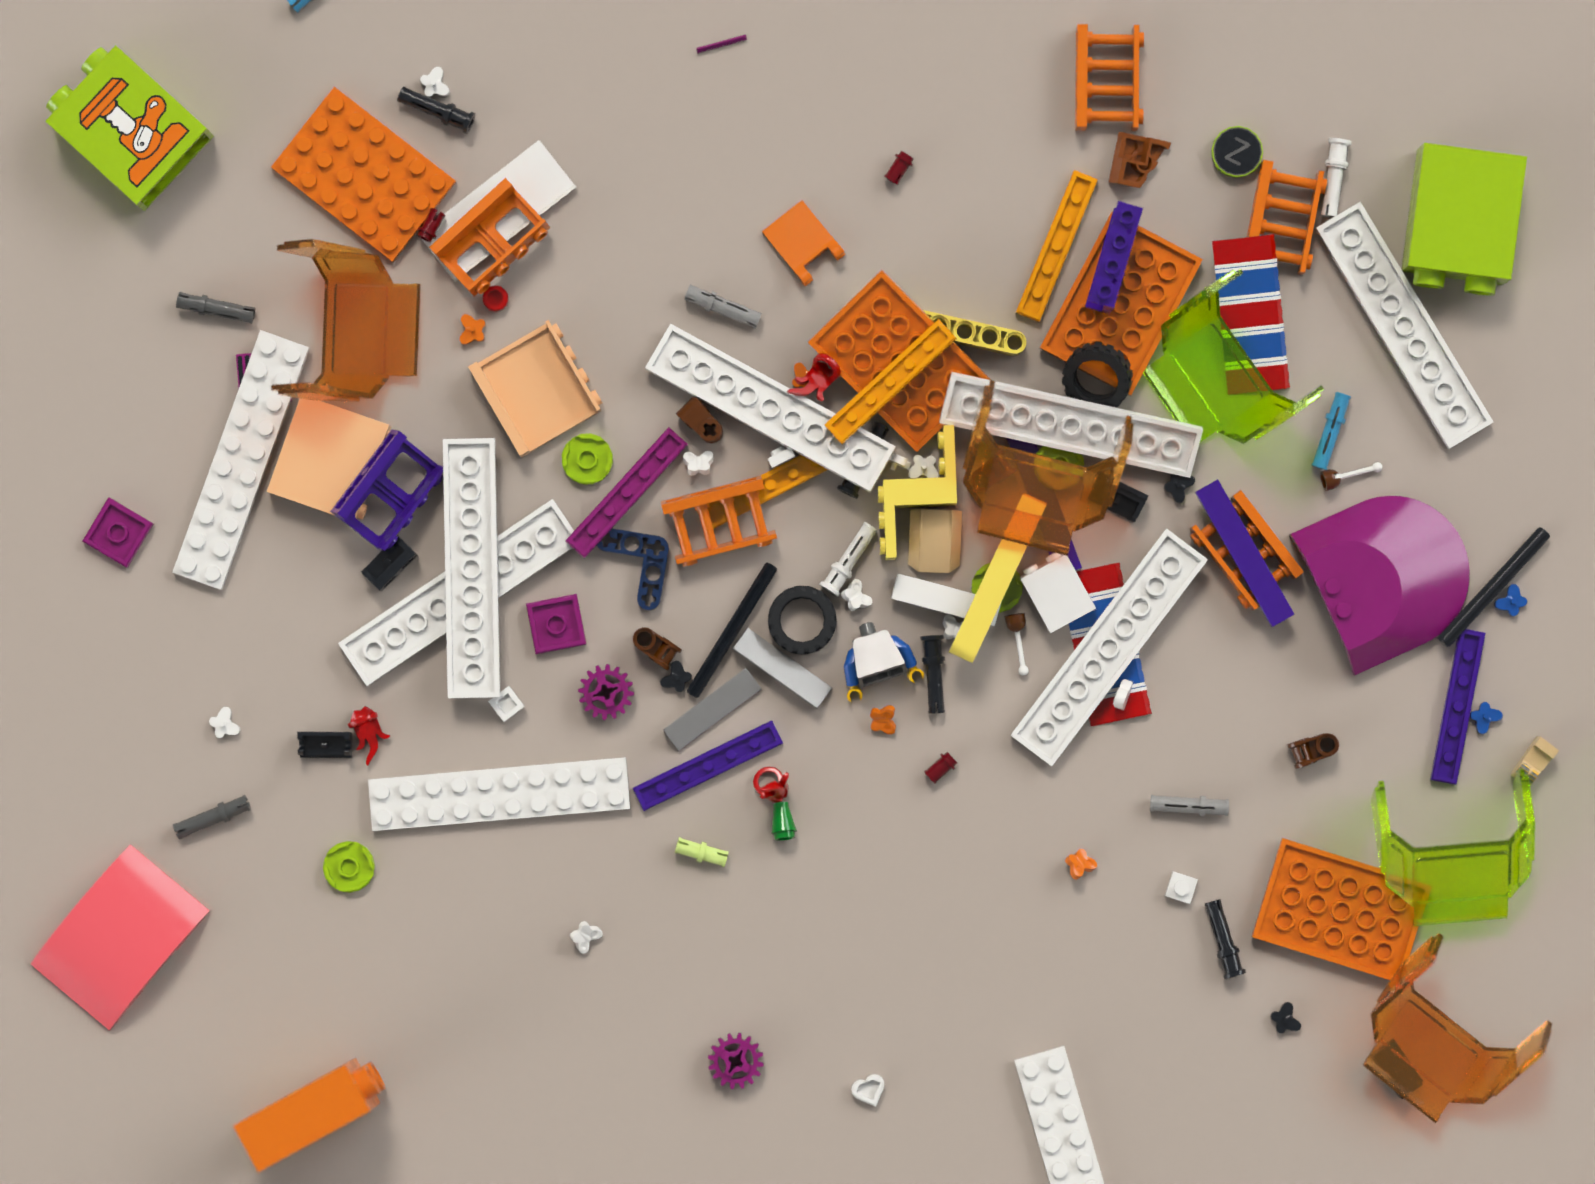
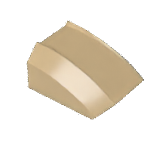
(934, 540)

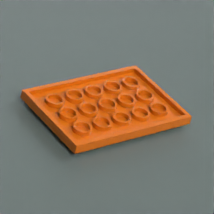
(363, 174)
(1149, 292)
(871, 335)
(1335, 911)

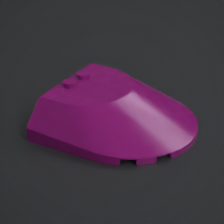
(1387, 575)

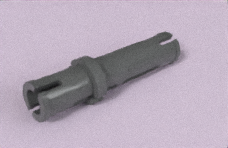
(206, 305)
(212, 816)

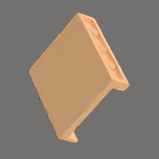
(536, 388)
(324, 454)

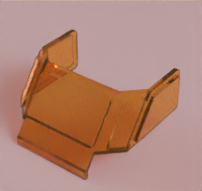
(366, 324)
(1036, 496)
(1433, 1057)

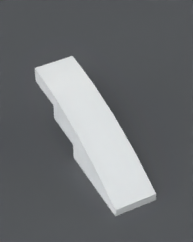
(934, 596)

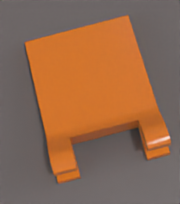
(801, 239)

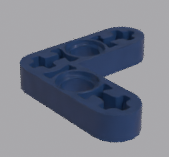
(649, 560)

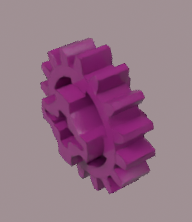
(610, 704)
(745, 1067)

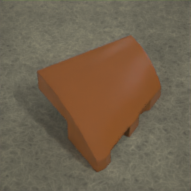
(1135, 159)

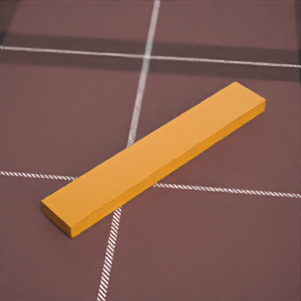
(1056, 246)
(890, 381)
(775, 483)

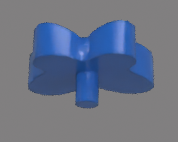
(1512, 601)
(1485, 716)

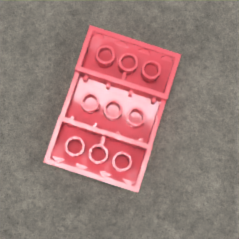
(119, 936)

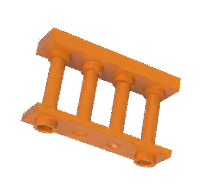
(1086, 90)
(1264, 201)
(725, 495)
(1255, 527)

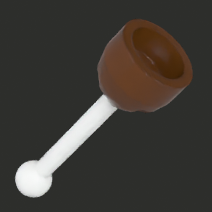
(1331, 479)
(1016, 623)

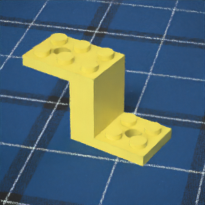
(918, 492)

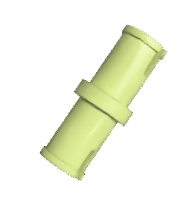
(701, 852)

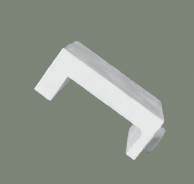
(1057, 591)

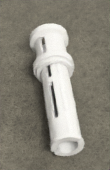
(1336, 165)
(842, 569)

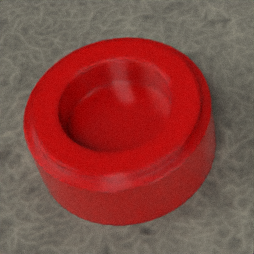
(495, 298)

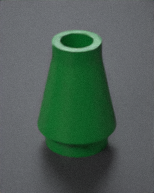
(782, 824)

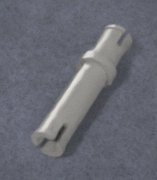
(712, 302)
(1189, 805)

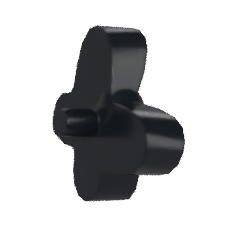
(1178, 485)
(677, 677)
(1285, 1019)

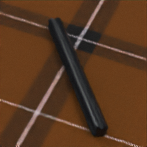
(1493, 587)
(732, 630)

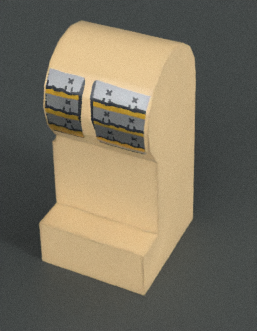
(1536, 758)

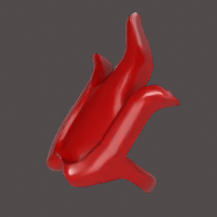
(818, 377)
(366, 727)
(775, 790)

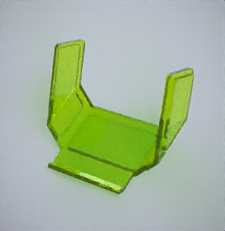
(1210, 377)
(1457, 879)

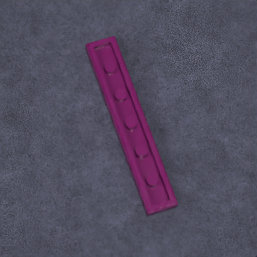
(626, 492)

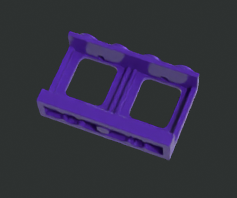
(1113, 257)
(373, 480)

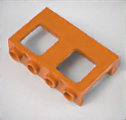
(479, 227)

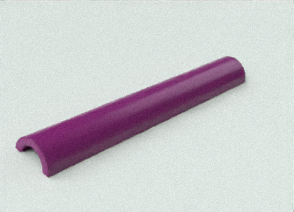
(721, 43)

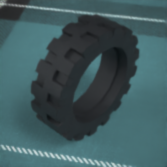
(1099, 353)
(817, 597)

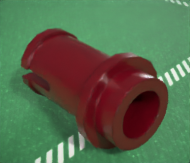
(899, 167)
(430, 226)
(940, 767)

